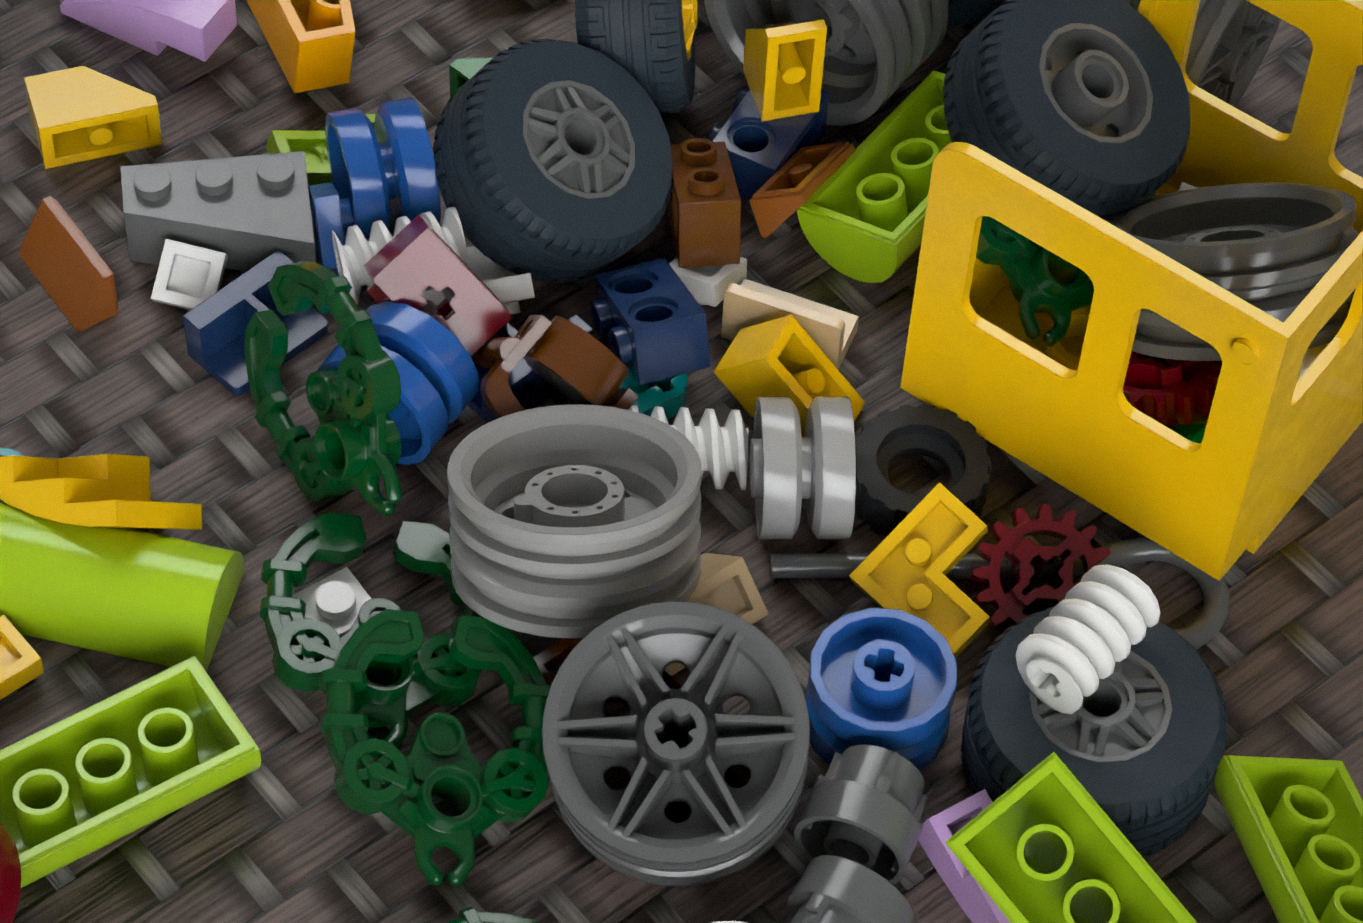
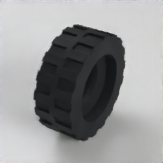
(924, 433)

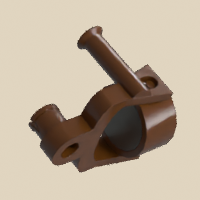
(561, 356)

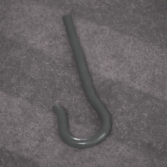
(1122, 553)

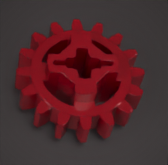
(1170, 387)
(1022, 551)

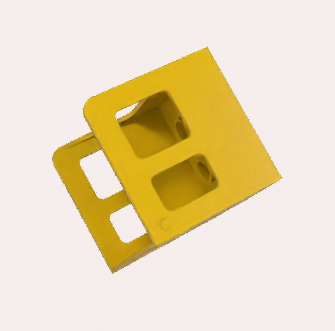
(1063, 406)

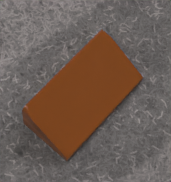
(796, 183)
(69, 267)

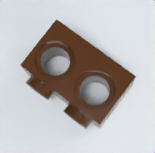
(704, 205)

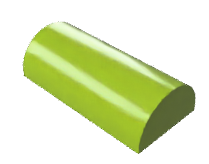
(876, 202)
(115, 588)
(120, 767)
(1299, 833)
(1059, 858)

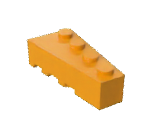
(309, 40)

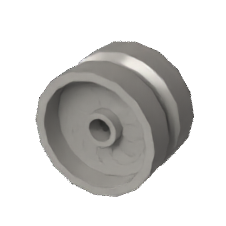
(807, 467)

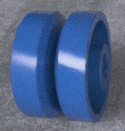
(383, 166)
(433, 373)
(881, 684)

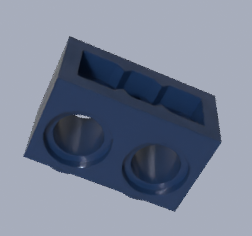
(763, 147)
(650, 321)

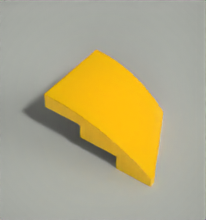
(92, 492)

